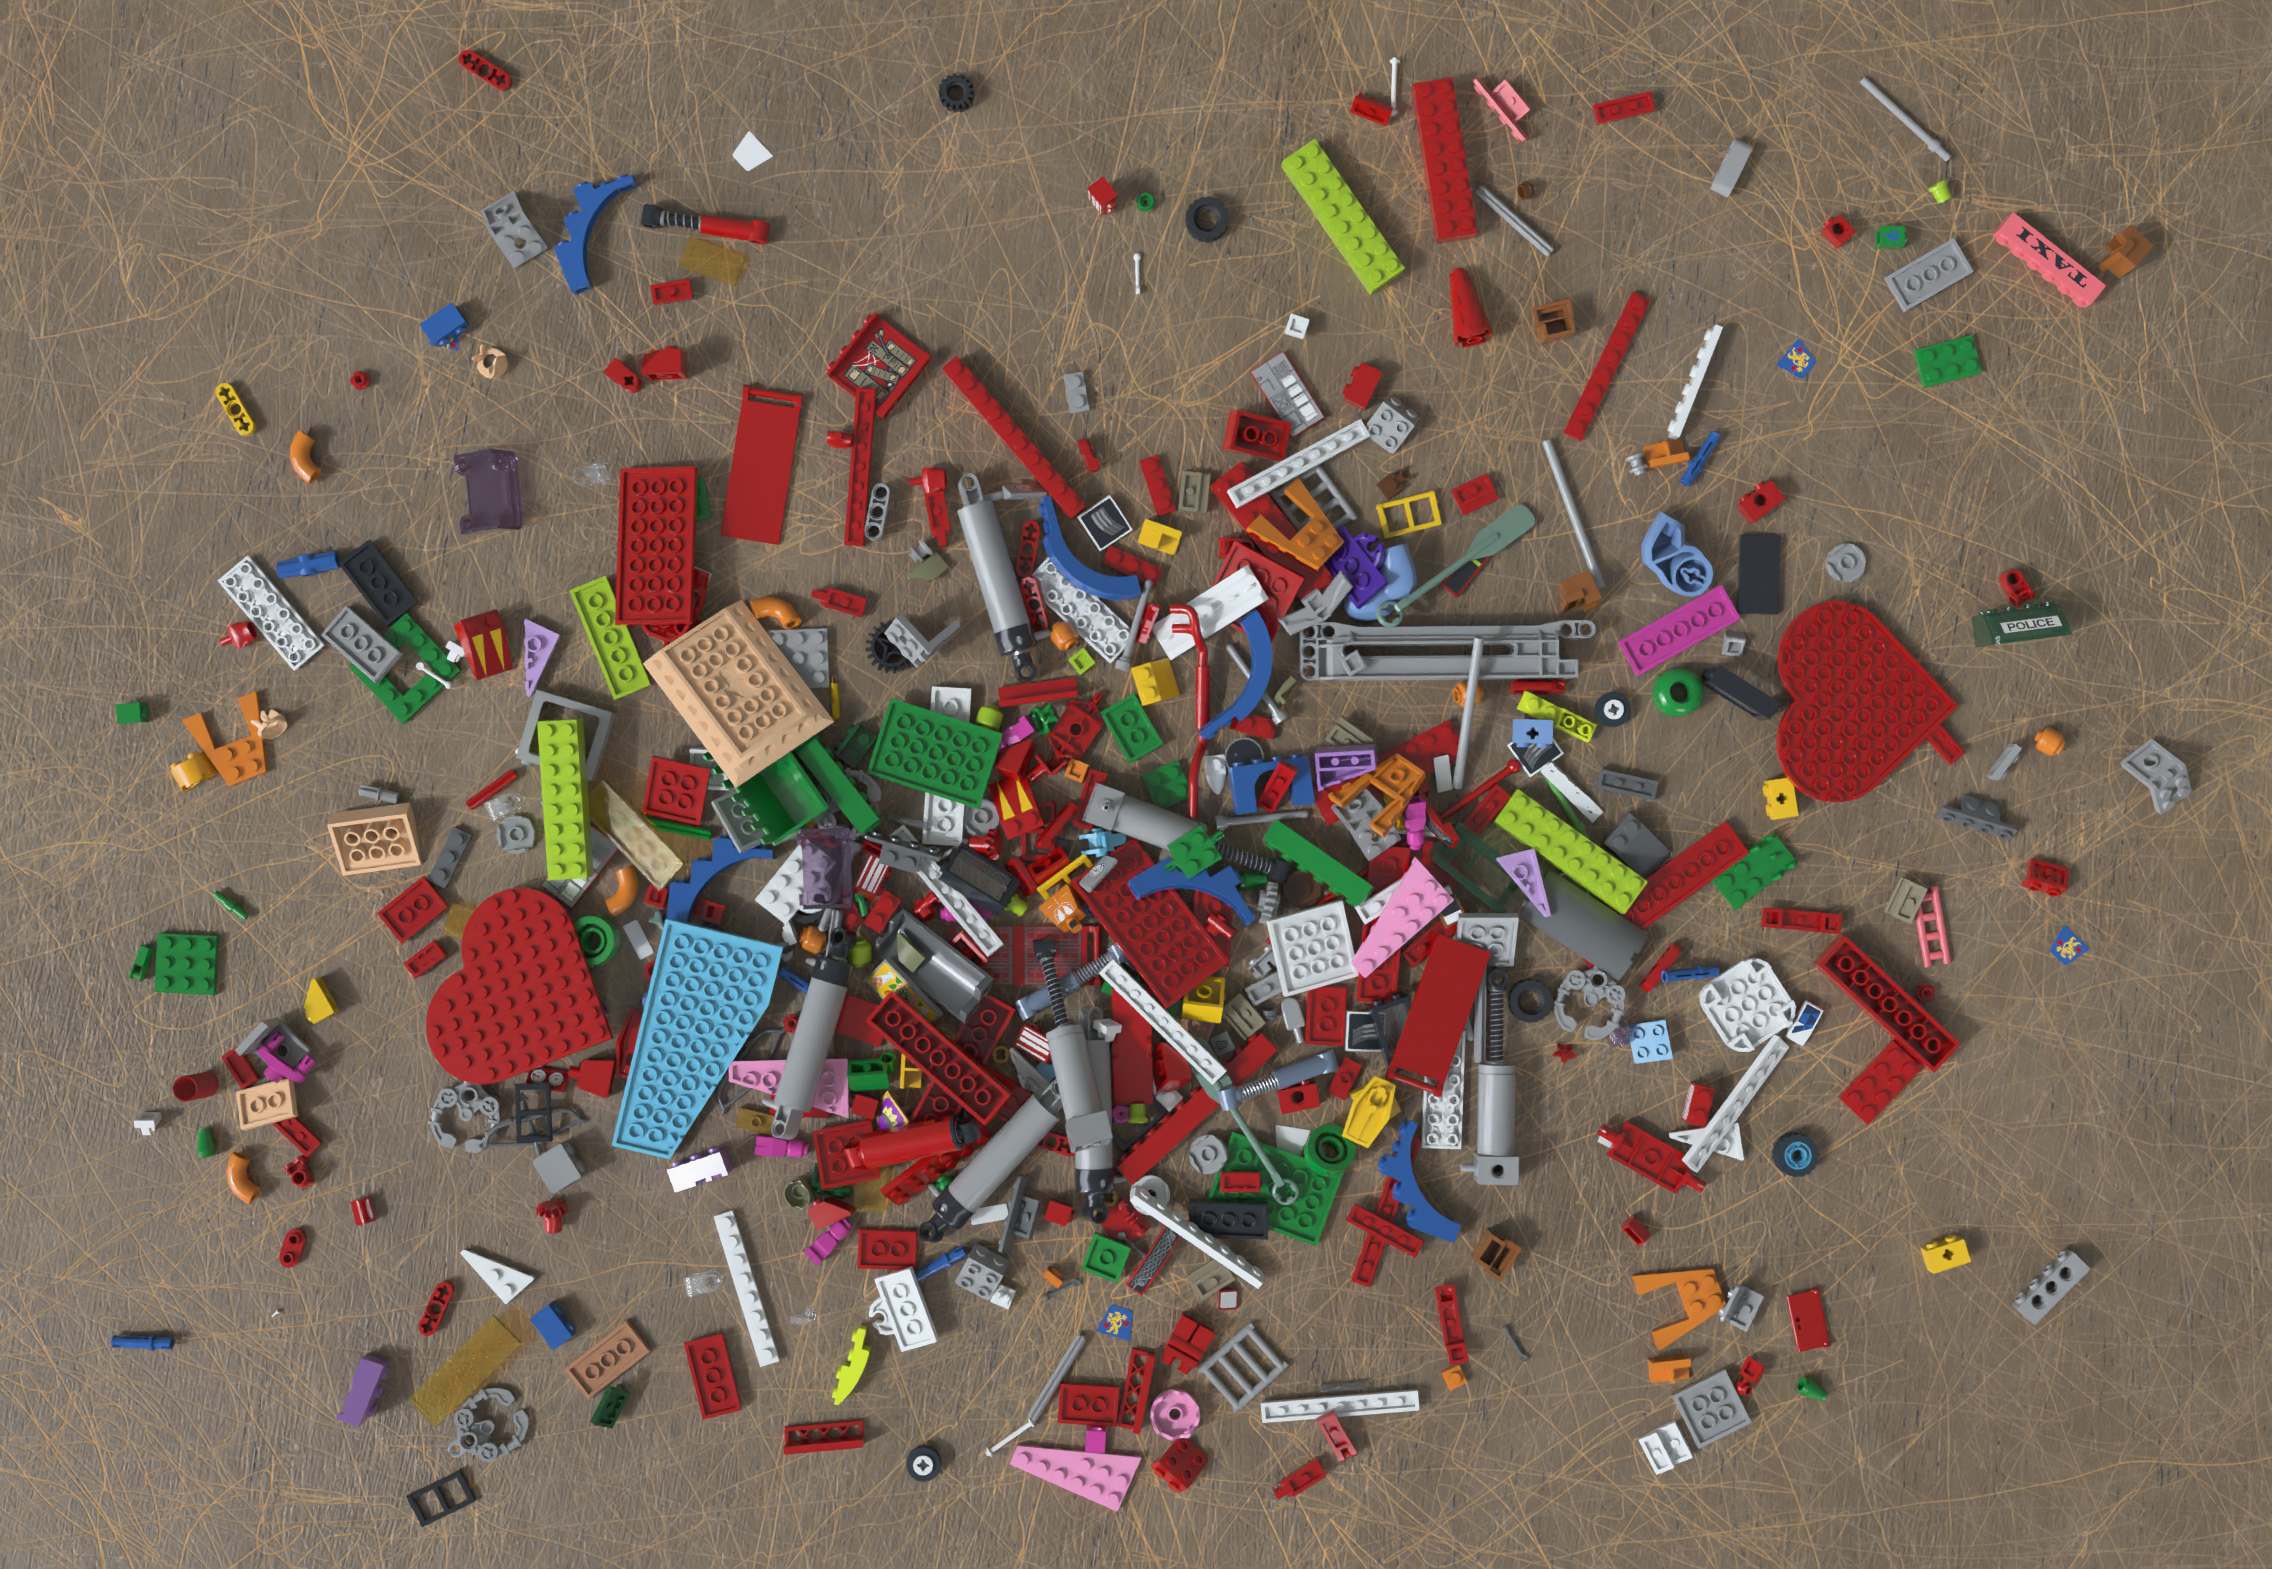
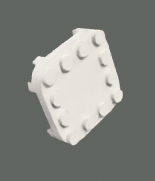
(1747, 1004)

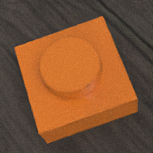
(1077, 770)
(1053, 1276)
(1454, 1377)

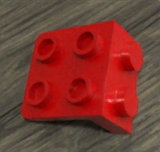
(1180, 1464)

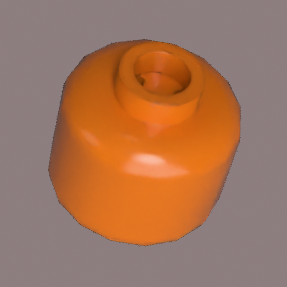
(1064, 635)
(1459, 693)
(2049, 741)
(813, 939)

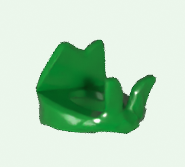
(1043, 719)

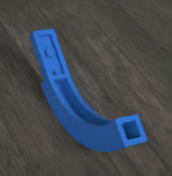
(1074, 571)
(1259, 676)

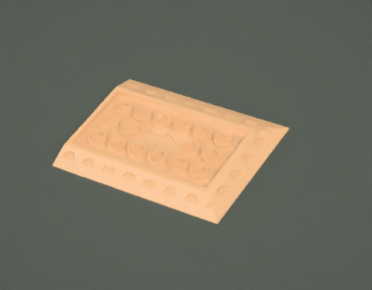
(738, 692)

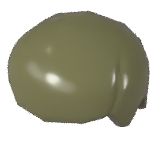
(798, 1193)

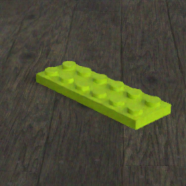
(610, 642)

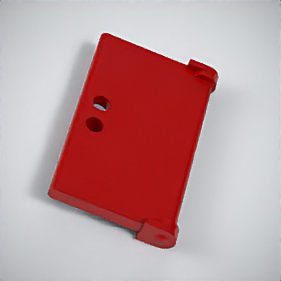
(1811, 1319)

